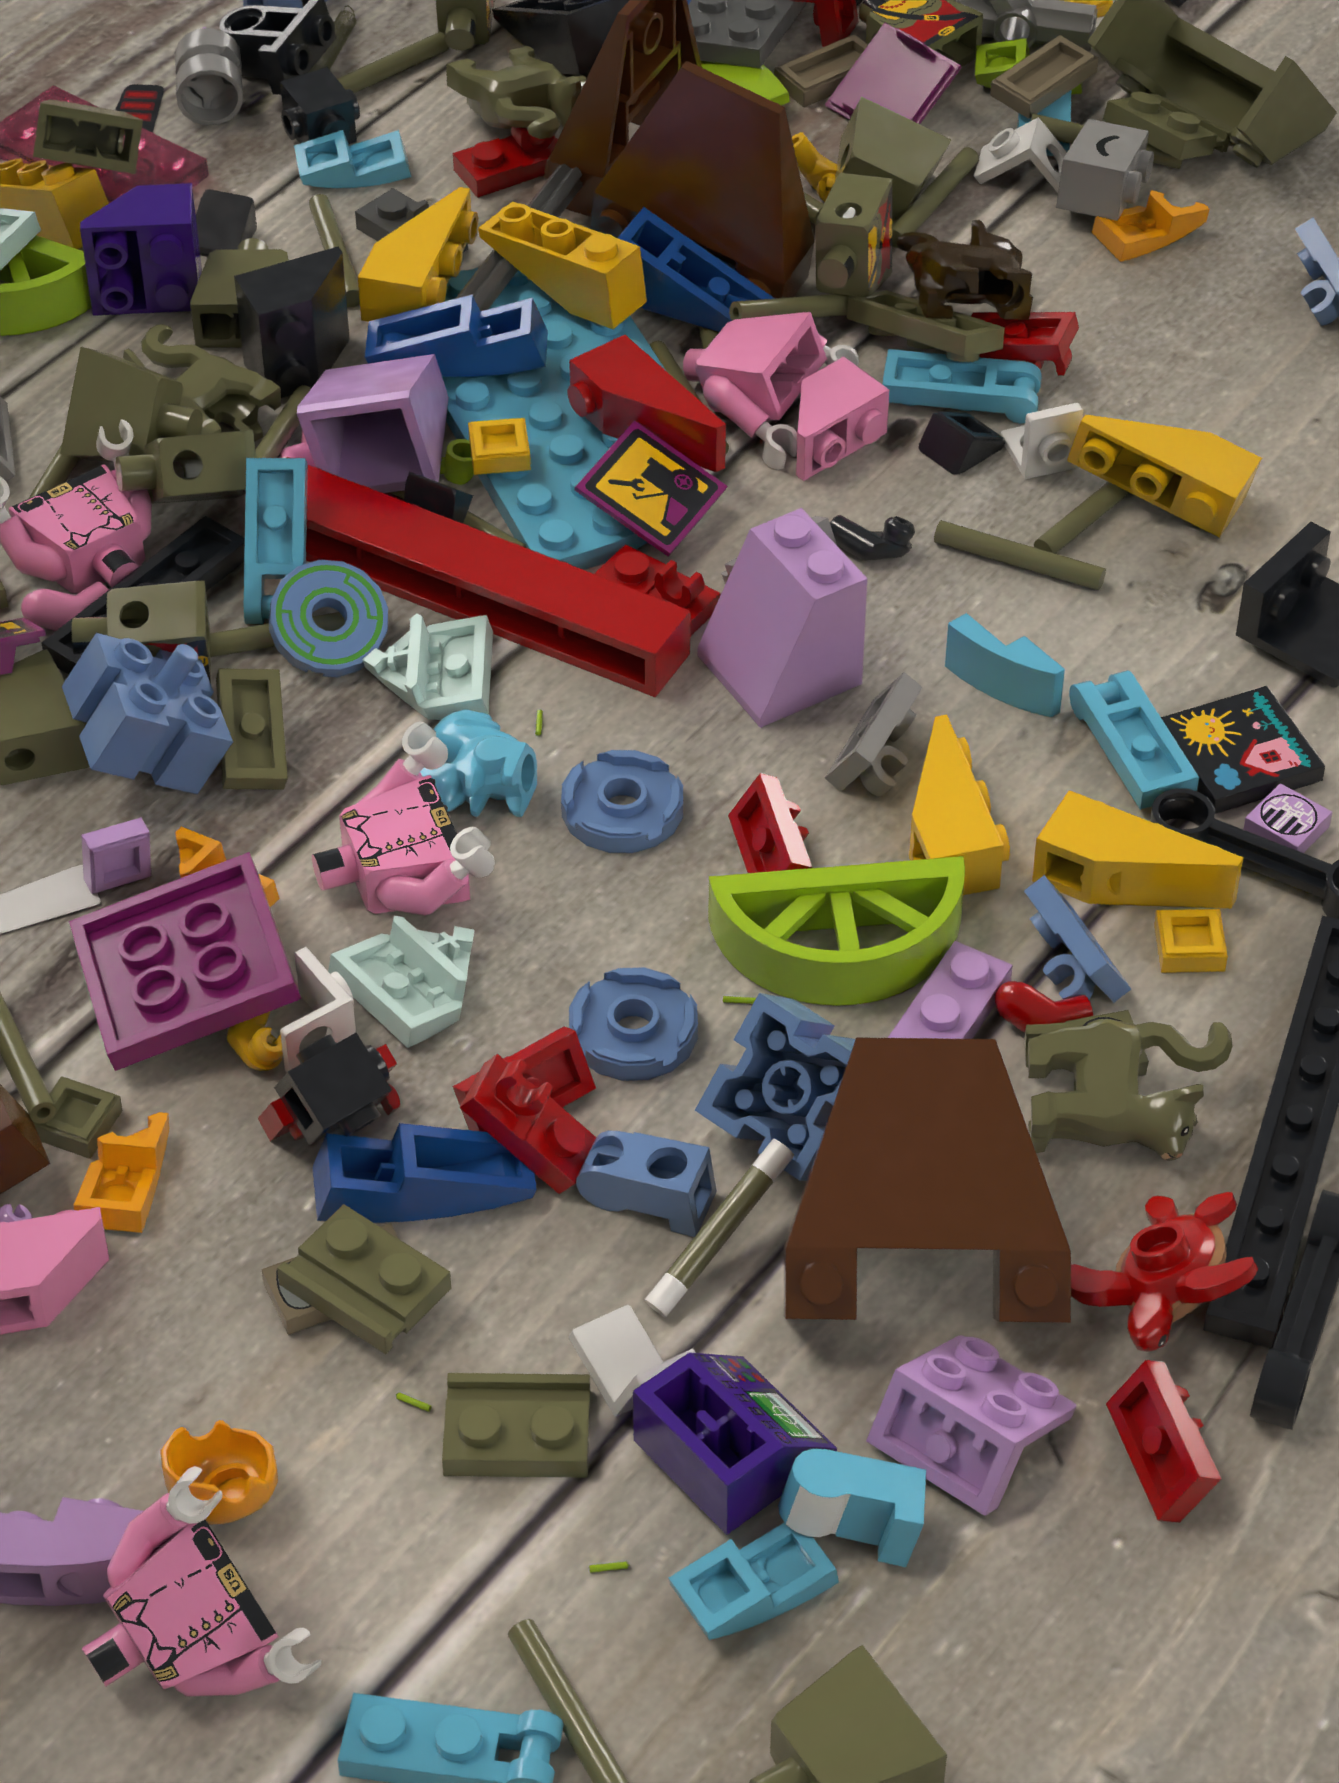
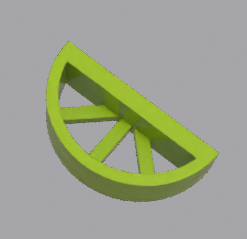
(43, 287)
(759, 911)

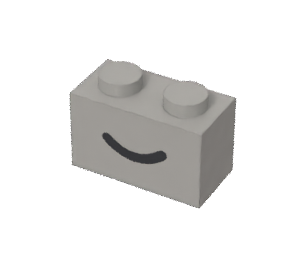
(1104, 169)

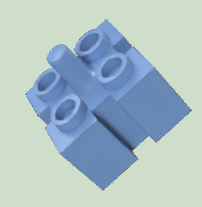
(147, 713)
(782, 1080)

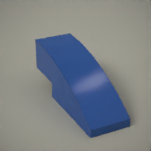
(463, 337)
(418, 1174)

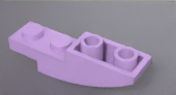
(61, 1558)

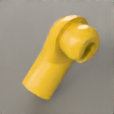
(814, 167)
(256, 1043)

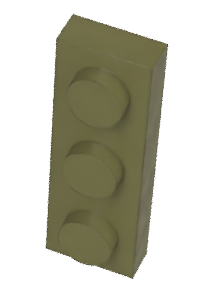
(896, 314)

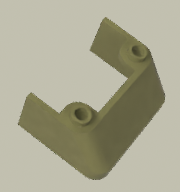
(1167, 56)

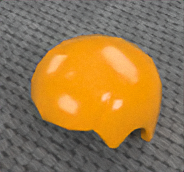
(231, 1461)

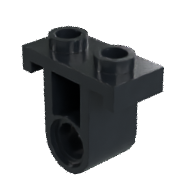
(280, 40)

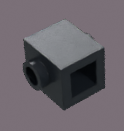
(318, 106)
(335, 1087)

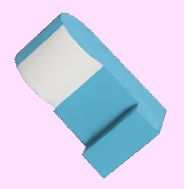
(856, 1501)

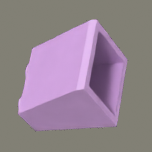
(377, 421)
(787, 621)

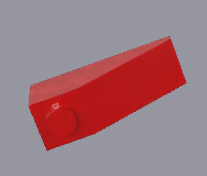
(625, 384)

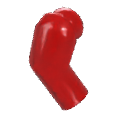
(1025, 1006)

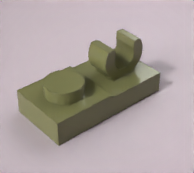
(255, 721)

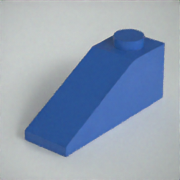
(684, 277)

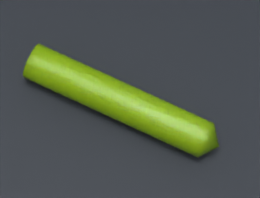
(539, 722)
(731, 999)
(419, 1404)
(608, 1566)

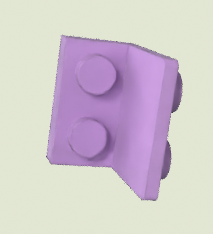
(966, 1418)

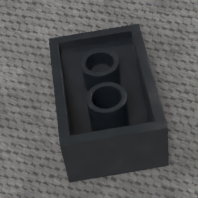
(561, 30)

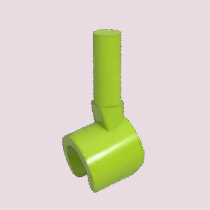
(457, 462)

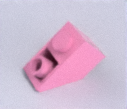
(838, 415)
(47, 1265)

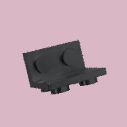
(1294, 607)

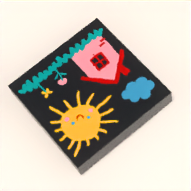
(1244, 748)

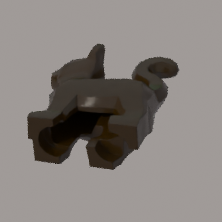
(968, 274)

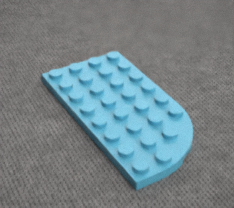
(562, 445)

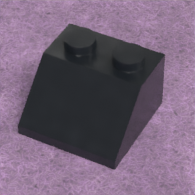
(294, 318)

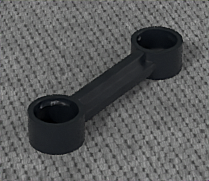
(1257, 852)
(1303, 1321)

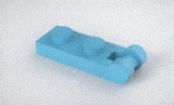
(965, 386)
(272, 527)
(1133, 737)
(445, 1743)

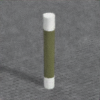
(719, 1228)

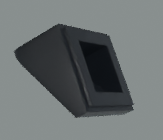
(224, 220)
(958, 441)
(437, 497)

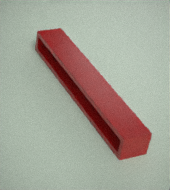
(475, 574)

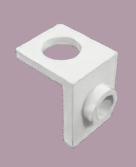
(1017, 146)
(1046, 440)
(330, 1001)
(618, 1356)

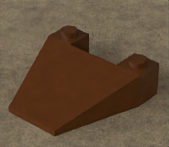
(627, 79)
(719, 173)
(927, 1158)

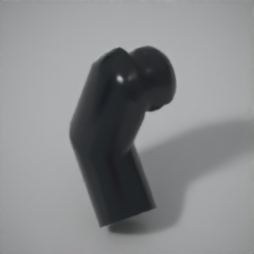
(874, 545)

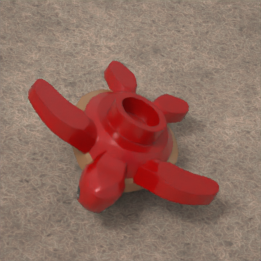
(1167, 1269)

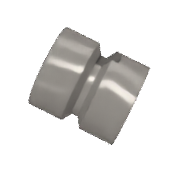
(208, 76)

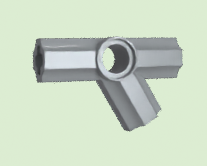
(1041, 20)

